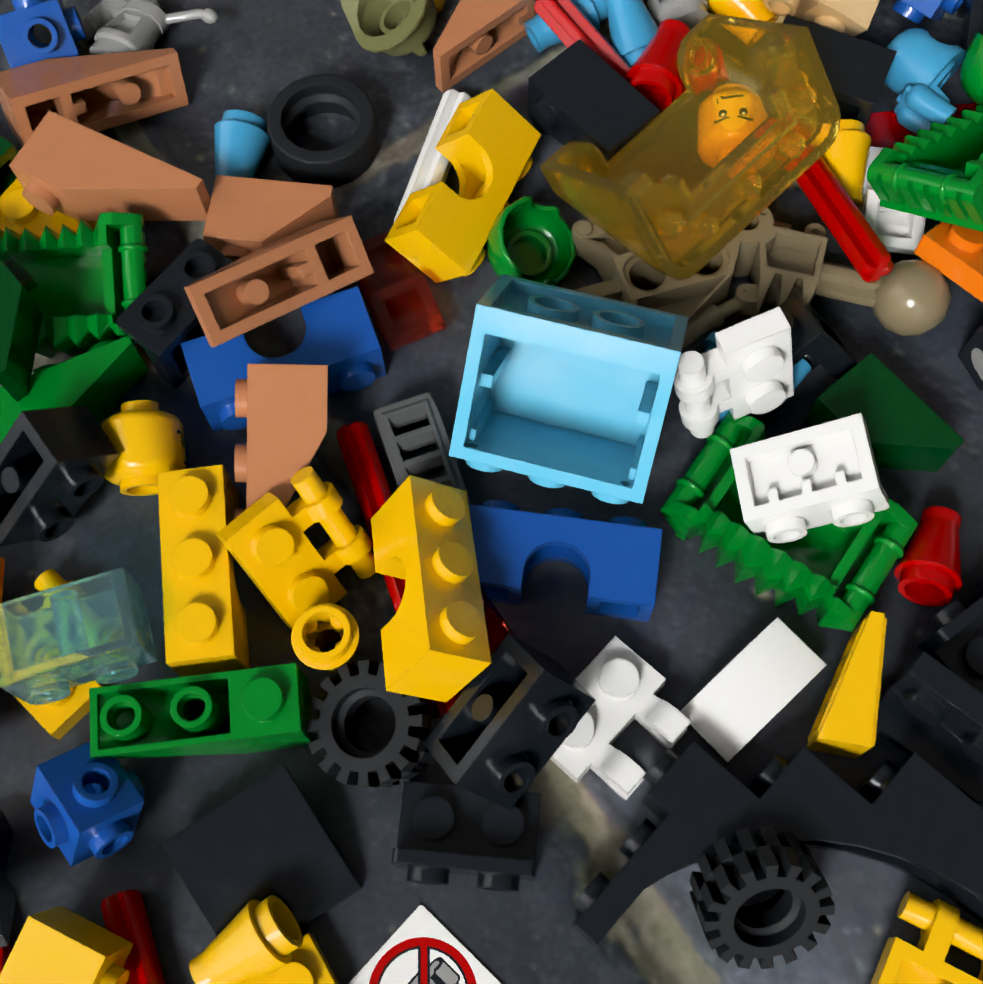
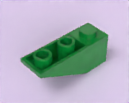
(90, 379)
(202, 714)

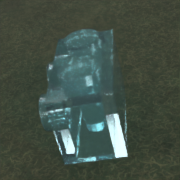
(74, 637)

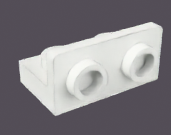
(809, 480)

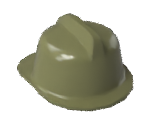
(391, 25)

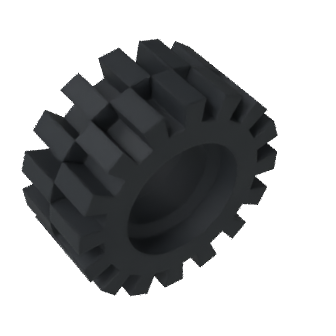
(336, 737)
(771, 926)

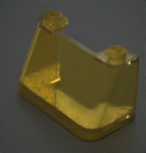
(717, 154)

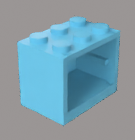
(566, 388)

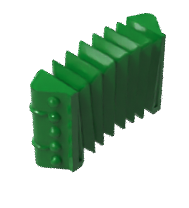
(935, 172)
(82, 278)
(825, 570)

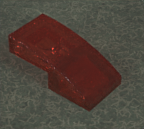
(398, 296)

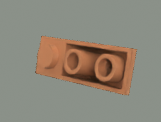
(284, 426)

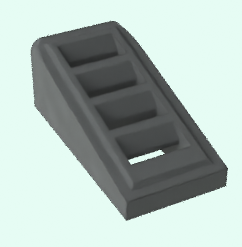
(413, 425)

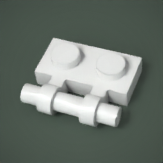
(743, 374)

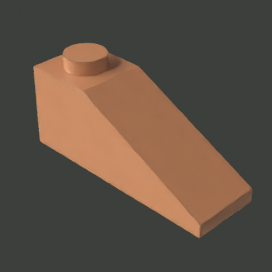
(477, 35)
(92, 89)
(91, 174)
(279, 278)

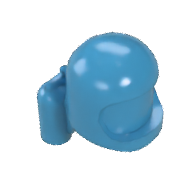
(918, 76)

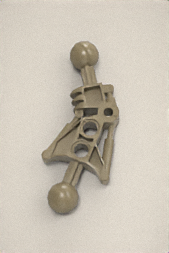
(779, 264)

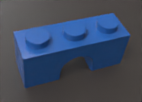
(335, 336)
(613, 557)

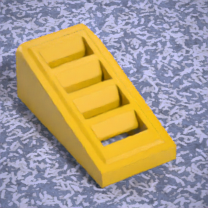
(851, 705)

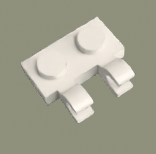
(623, 692)

